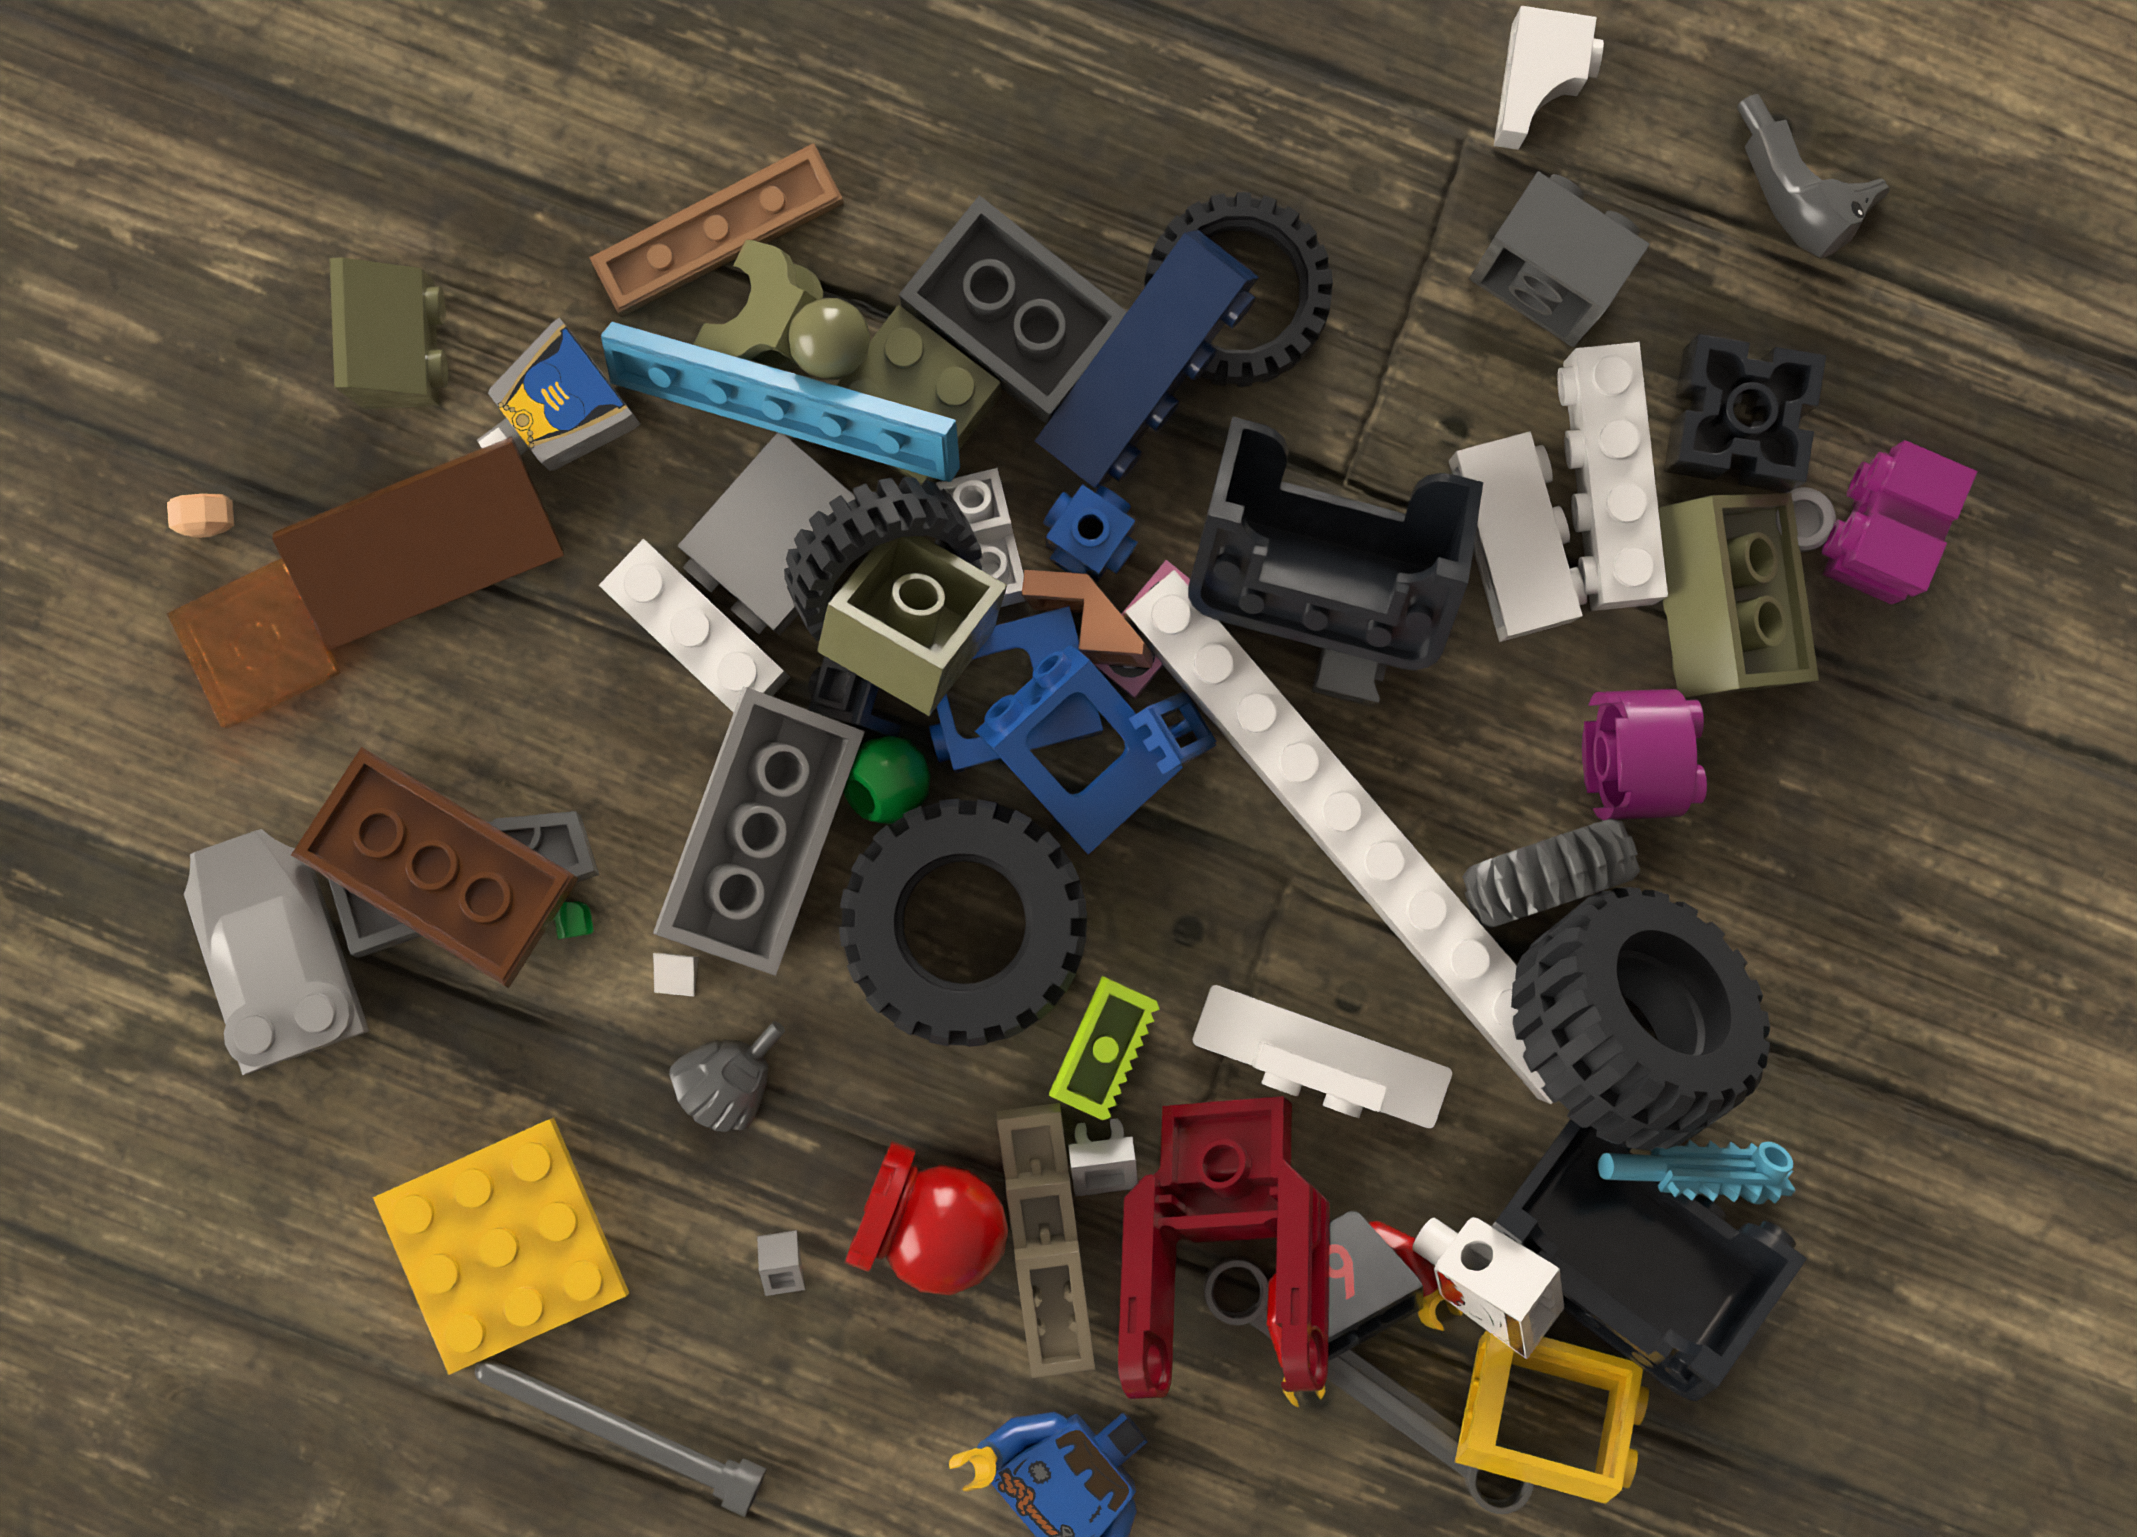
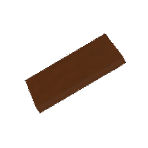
(418, 543)
(435, 867)

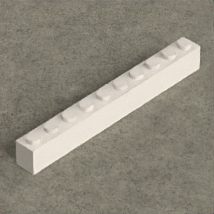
(1335, 813)

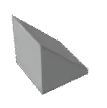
(780, 1263)

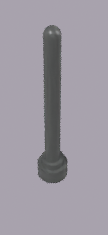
(732, 1481)

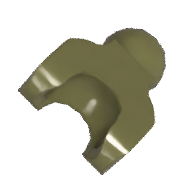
(789, 320)

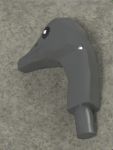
(1813, 211)

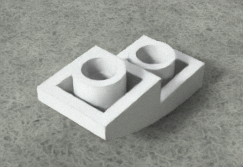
(985, 507)

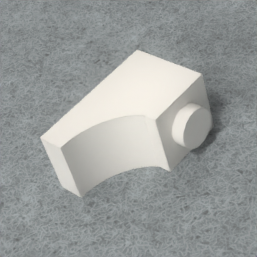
(1546, 59)

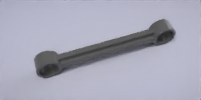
(1376, 1392)

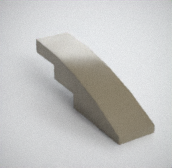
(1045, 1240)

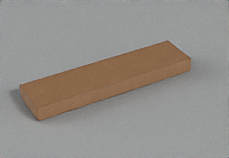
(716, 230)

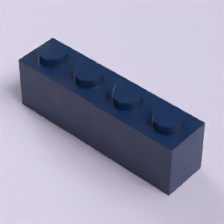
(1148, 358)

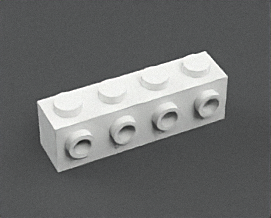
(1613, 476)

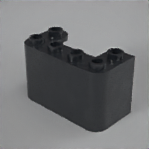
(1330, 564)
(1648, 1267)

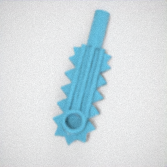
(1709, 1170)

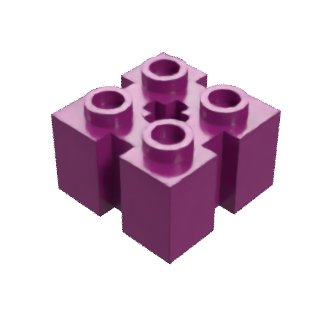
(1897, 522)

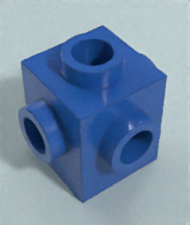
(1084, 556)

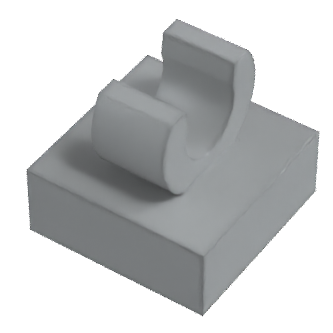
(1102, 1164)

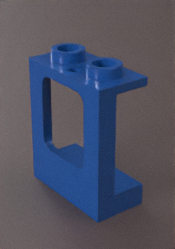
(1068, 721)
(1117, 790)

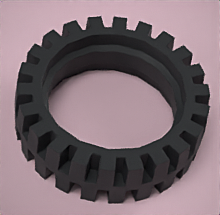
(1307, 257)
(862, 525)

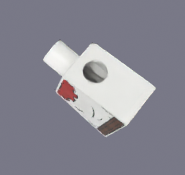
(1494, 1281)

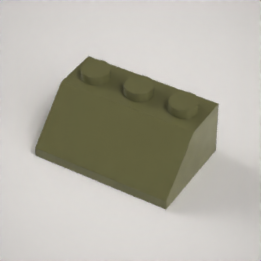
(1736, 595)

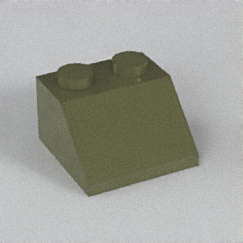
(386, 334)

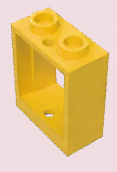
(1485, 1402)

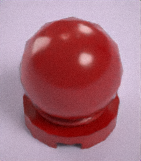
(932, 1225)

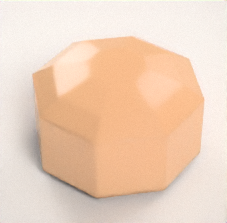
(200, 514)

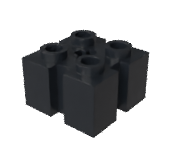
(1774, 389)

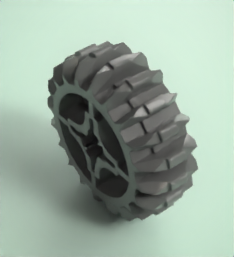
(1551, 872)

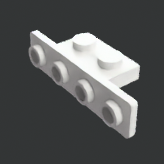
(1322, 1057)

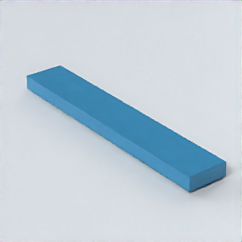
(782, 401)

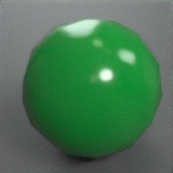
(887, 779)

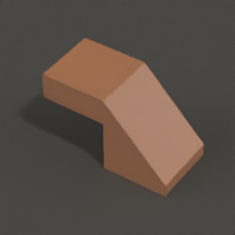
(1104, 632)

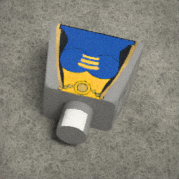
(557, 402)

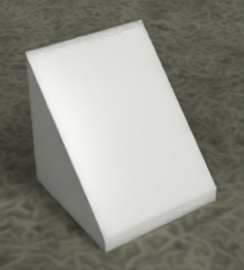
(675, 974)

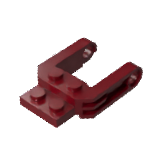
(1224, 1180)

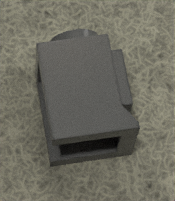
(1348, 677)

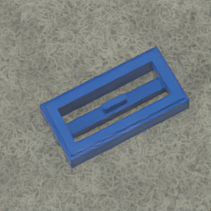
(1166, 736)

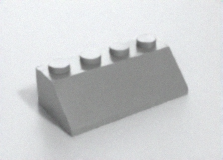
(758, 831)

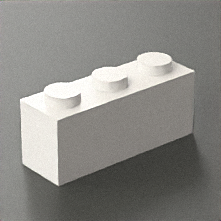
(1521, 538)
(691, 626)

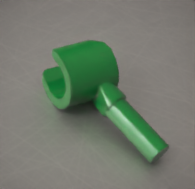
(573, 920)

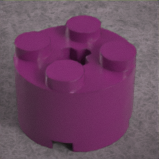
(1643, 754)

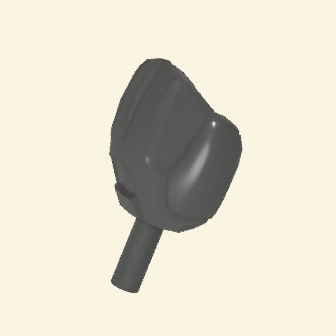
(724, 1080)

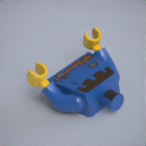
(1060, 1473)

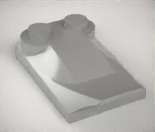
(270, 951)

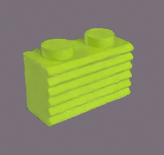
(1103, 1048)

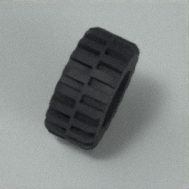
(875, 922)
(1596, 1050)

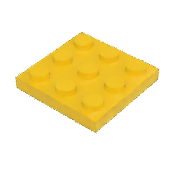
(501, 1246)

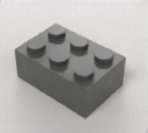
(1559, 258)
(1012, 308)

